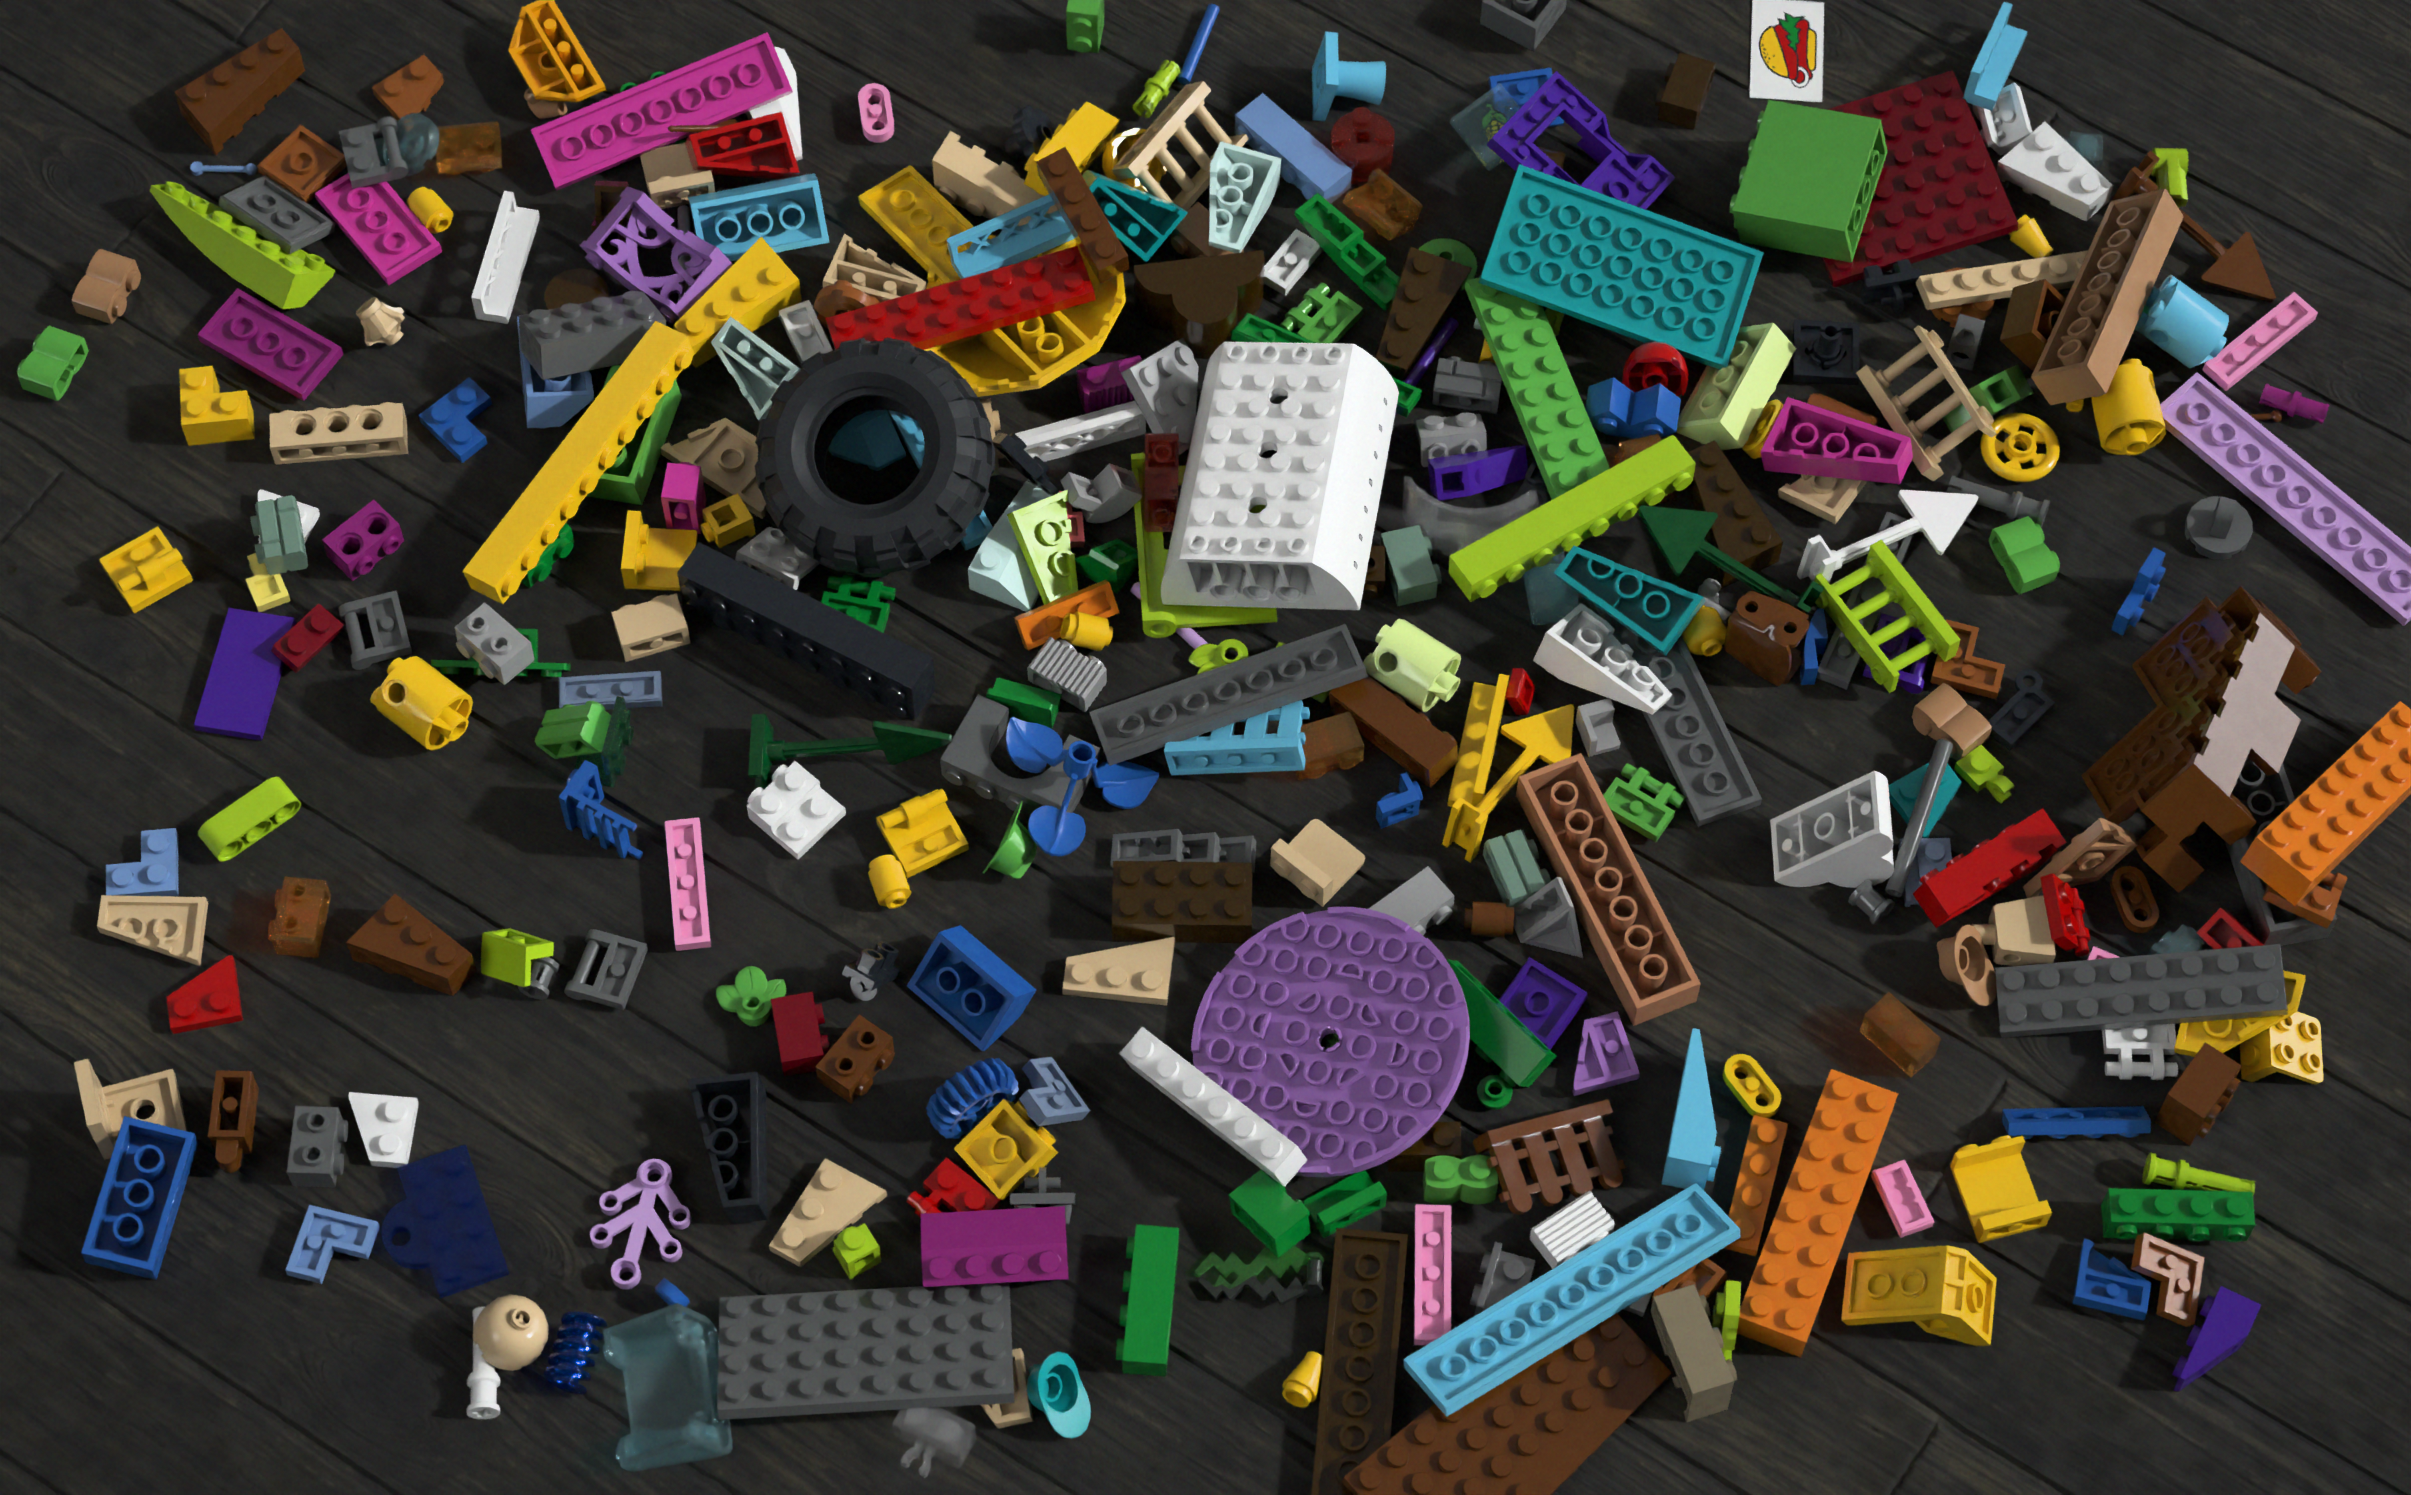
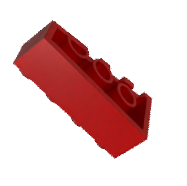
(1988, 868)

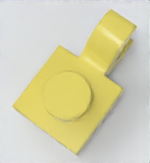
(265, 589)

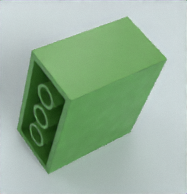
(1809, 180)

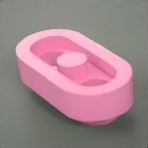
(876, 115)

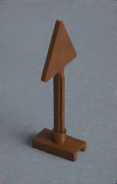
(2235, 268)

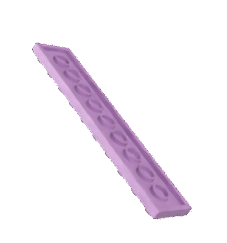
(2292, 493)

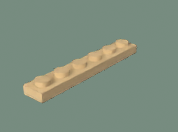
(1997, 280)

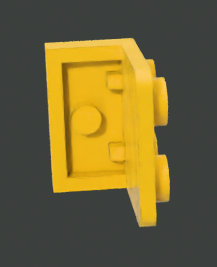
(2286, 1048)

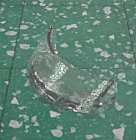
(1456, 527)

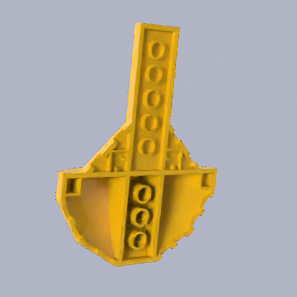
(1008, 357)

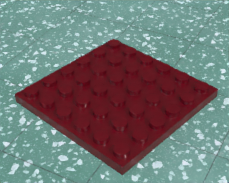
(1934, 183)

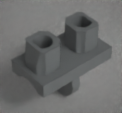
(1030, 1200)

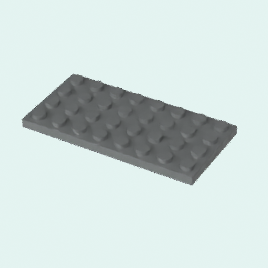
(864, 1350)

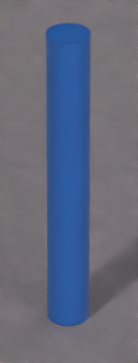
(1198, 44)

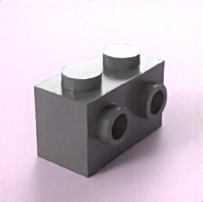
(316, 1146)

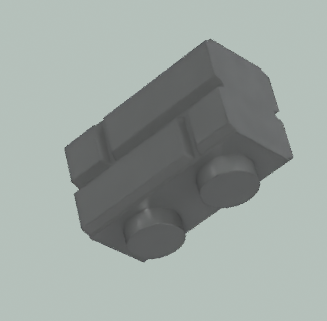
(1467, 385)

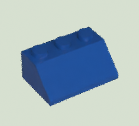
(970, 986)

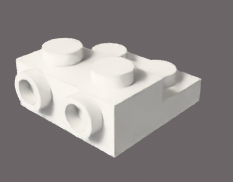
(794, 809)

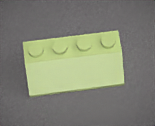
(1733, 398)

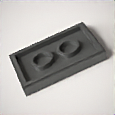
(277, 214)

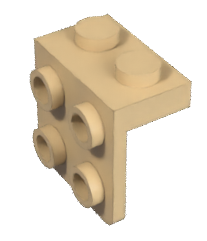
(1316, 861)

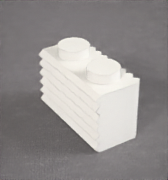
(1572, 1230)

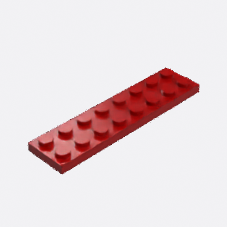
(972, 303)

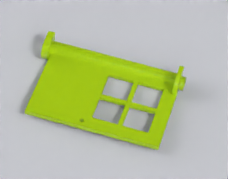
(1161, 619)

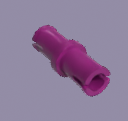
(2294, 404)

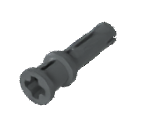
(2014, 504)

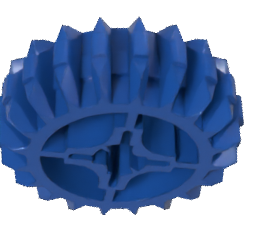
(970, 1097)

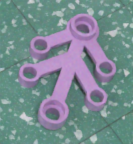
(640, 1218)

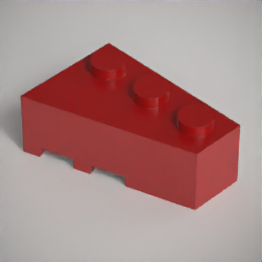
(745, 149)

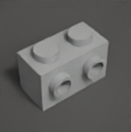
(493, 644)

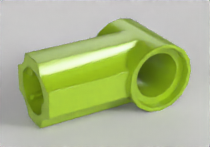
(2172, 173)

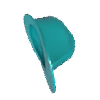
(1060, 1394)

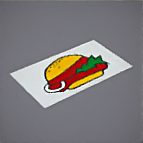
(1787, 50)

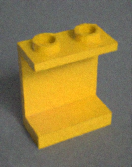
(1998, 1189)

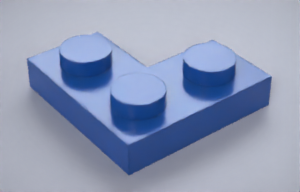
(451, 418)
(2144, 589)

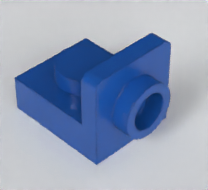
(1400, 806)

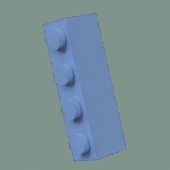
(1302, 156)

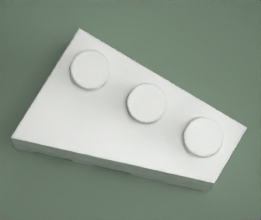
(2055, 172)

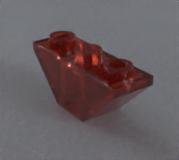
(1160, 481)

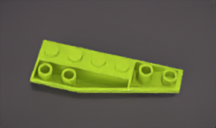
(243, 252)

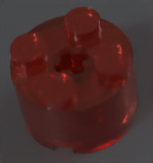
(1363, 143)

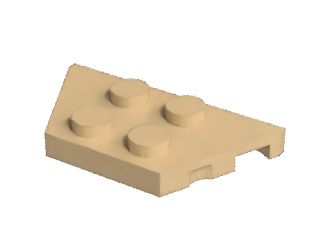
(726, 461)

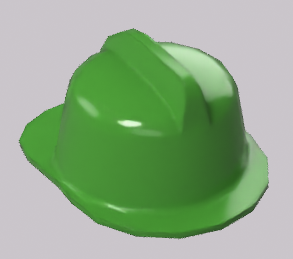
(1015, 850)

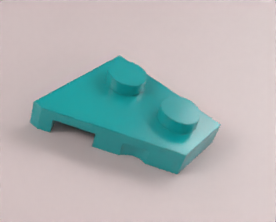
(1905, 791)

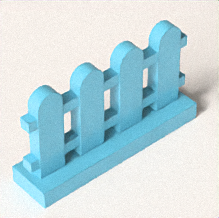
(1244, 753)

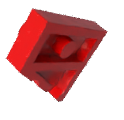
(207, 999)

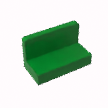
(1026, 702)
(1345, 1202)

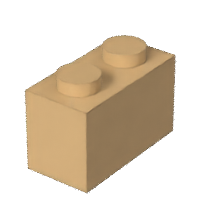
(650, 627)

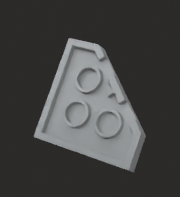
(1167, 390)

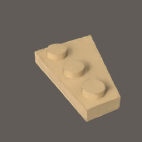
(822, 1211)

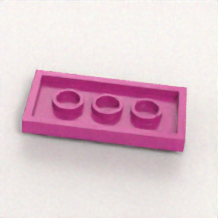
(379, 226)

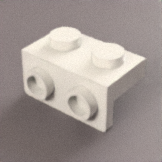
(2006, 123)

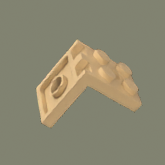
(108, 1105)

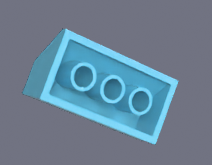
(780, 211)

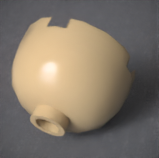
(511, 1332)

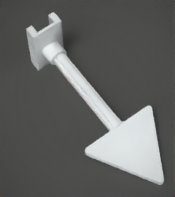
(1933, 513)

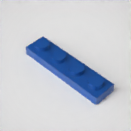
(2089, 1121)

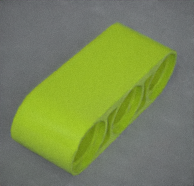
(249, 819)

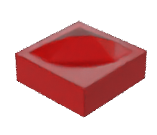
(1520, 691)

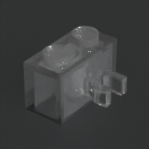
(934, 1433)

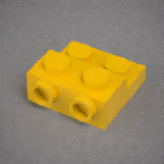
(1006, 1148)

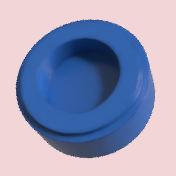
(670, 1293)

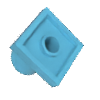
(1343, 78)

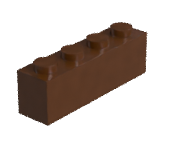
(1082, 215)
(1396, 729)

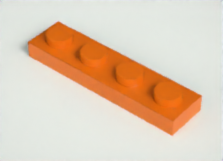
(1756, 1182)

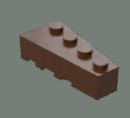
(239, 88)

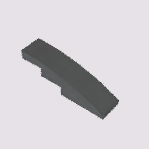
(1175, 847)

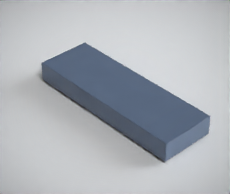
(637, 688)

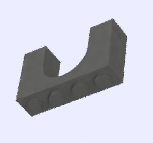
(970, 763)

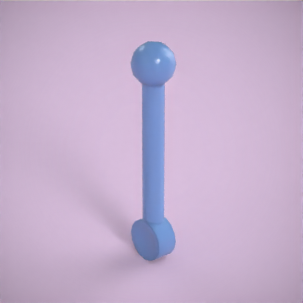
(197, 168)

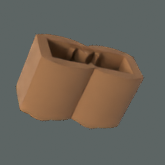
(105, 286)
(1950, 718)

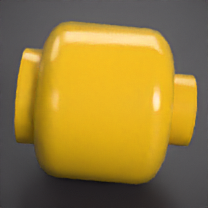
(1705, 632)

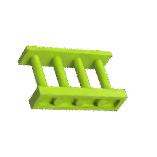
(1901, 590)

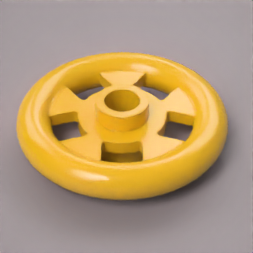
(2012, 470)

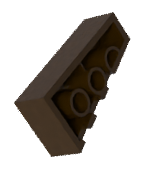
(1418, 304)
(1741, 525)

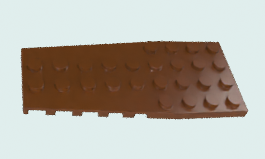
(1525, 1430)

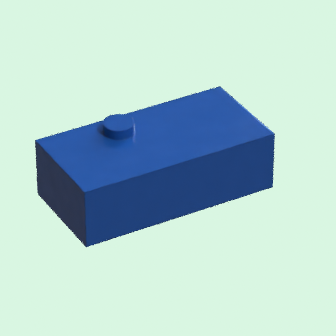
(140, 1198)

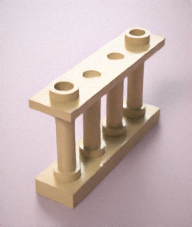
(1153, 144)
(1895, 406)

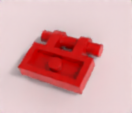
(2065, 915)
(955, 1190)

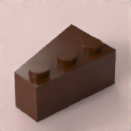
(412, 946)

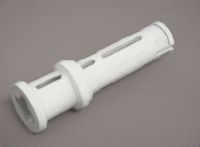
(483, 1384)

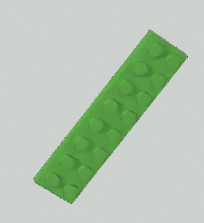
(1539, 388)

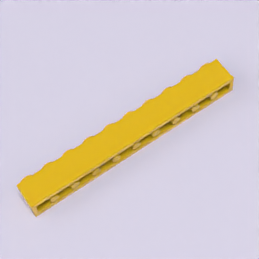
(579, 463)

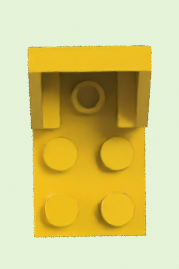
(1933, 1286)

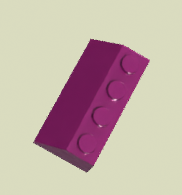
(994, 1246)

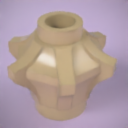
(380, 322)

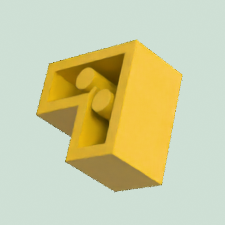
(213, 415)

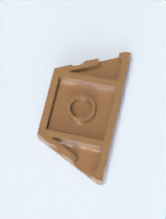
(2087, 856)

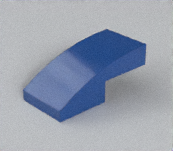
(1814, 644)

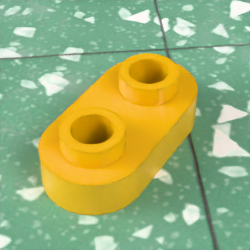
(1762, 429)
(1754, 1087)

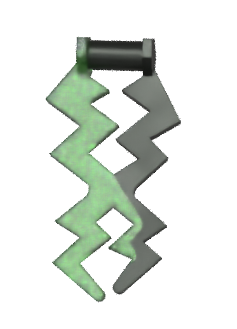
(1248, 1273)

